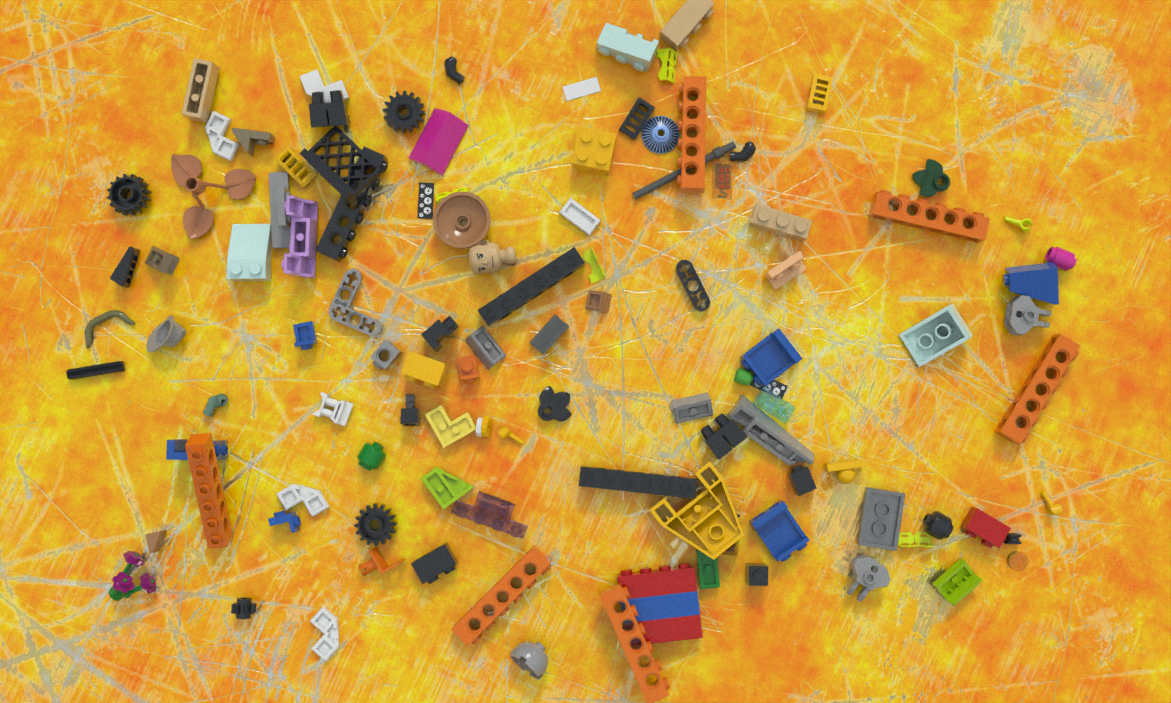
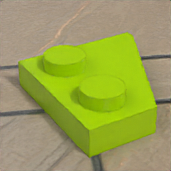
(445, 486)

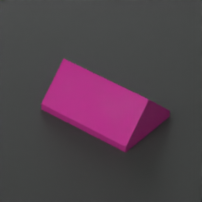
(438, 141)

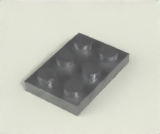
(881, 519)

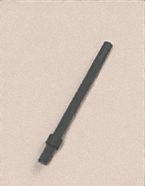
(716, 153)

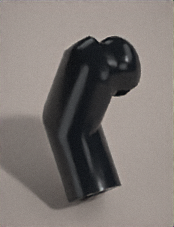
(450, 69)

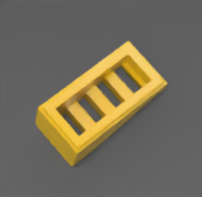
(816, 108)
(284, 155)

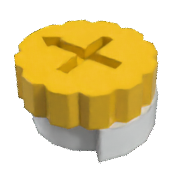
(484, 426)

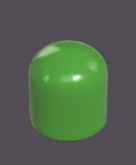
(743, 377)

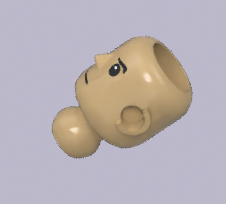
(488, 257)

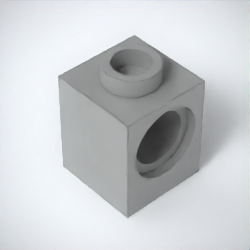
(393, 351)

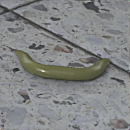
(101, 318)

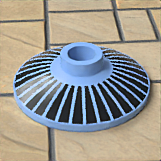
(657, 143)

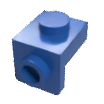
(305, 335)
(282, 517)

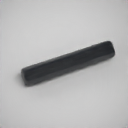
(95, 370)

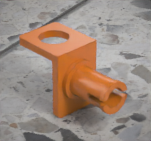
(377, 561)

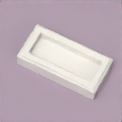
(579, 216)

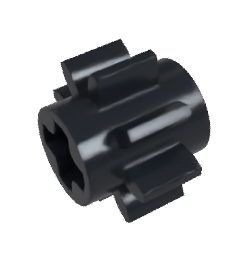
(243, 608)

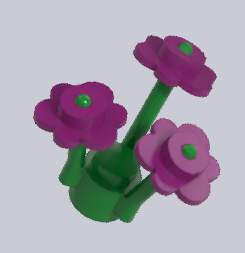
(123, 584)

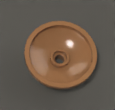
(461, 207)

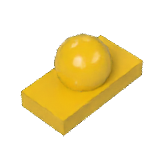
(844, 469)

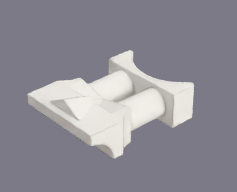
(341, 409)

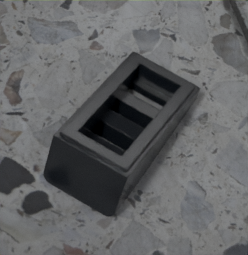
(640, 101)
(124, 271)

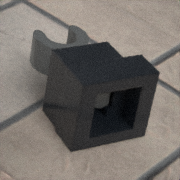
(410, 415)

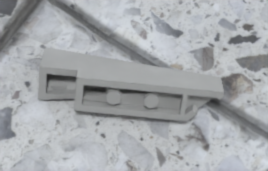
(769, 433)

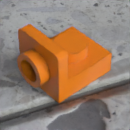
(468, 369)

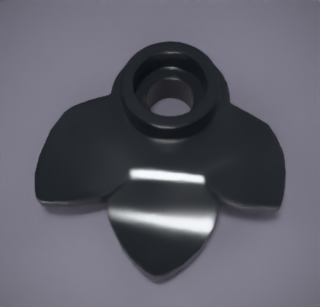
(556, 403)

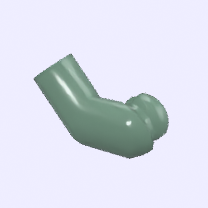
(214, 402)

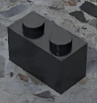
(435, 563)

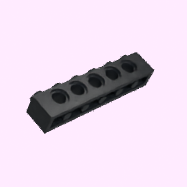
(339, 251)
(531, 287)
(637, 482)

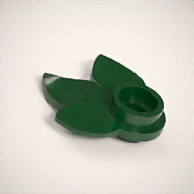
(929, 177)

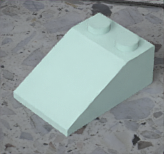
(250, 253)
(936, 335)

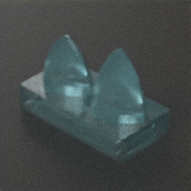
(774, 405)

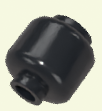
(938, 525)

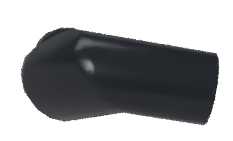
(745, 154)

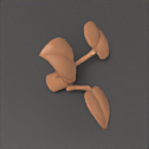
(186, 170)

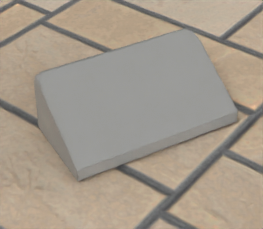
(485, 347)
(692, 407)

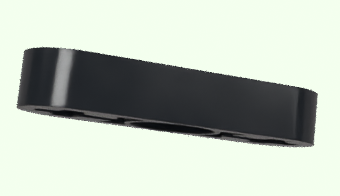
(681, 275)

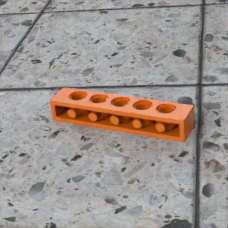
(692, 86)
(880, 210)
(1007, 427)
(209, 490)
(463, 627)
(651, 691)

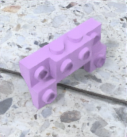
(303, 238)

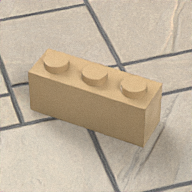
(686, 22)
(200, 90)
(780, 223)

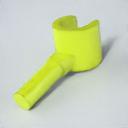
(1020, 223)

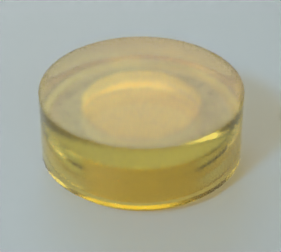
(1017, 561)

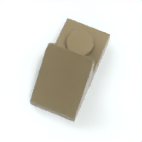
(249, 137)
(162, 260)

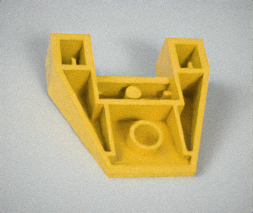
(707, 520)

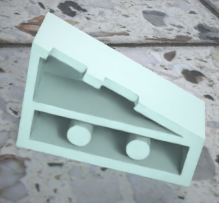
(627, 47)

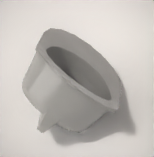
(165, 335)

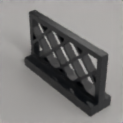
(327, 172)

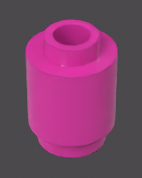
(1061, 258)

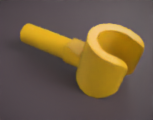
(505, 431)
(1052, 509)

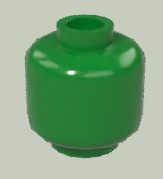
(371, 456)

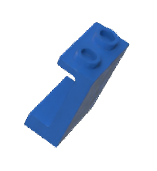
(770, 358)
(177, 451)
(779, 531)

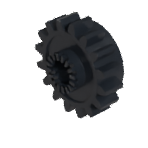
(409, 120)
(120, 189)
(365, 526)

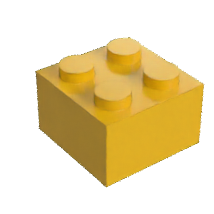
(593, 150)
(426, 369)

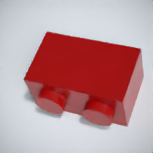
(985, 527)

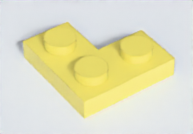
(448, 430)

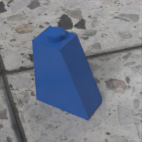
(1034, 280)

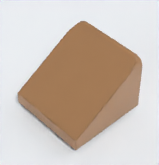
(598, 301)
(155, 540)

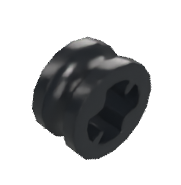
(1013, 538)

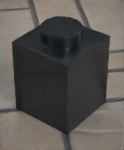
(801, 480)
(756, 574)

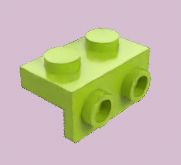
(957, 582)

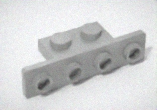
(279, 220)

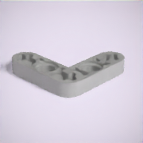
(345, 305)

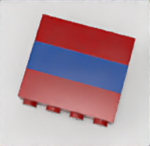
(664, 602)

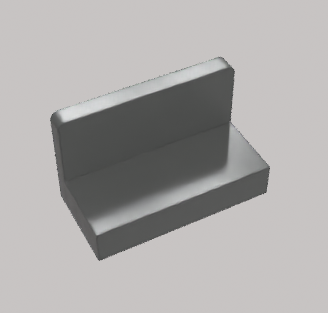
(549, 334)

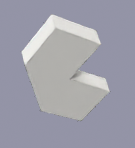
(313, 83)
(216, 129)
(312, 498)
(329, 626)

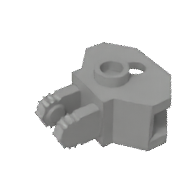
(1023, 315)
(868, 578)

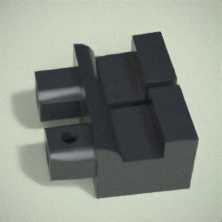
(329, 112)
(439, 331)
(716, 442)

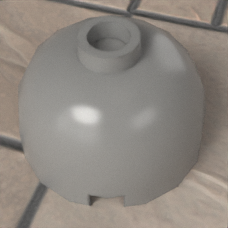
(531, 658)

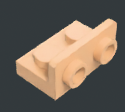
(786, 270)

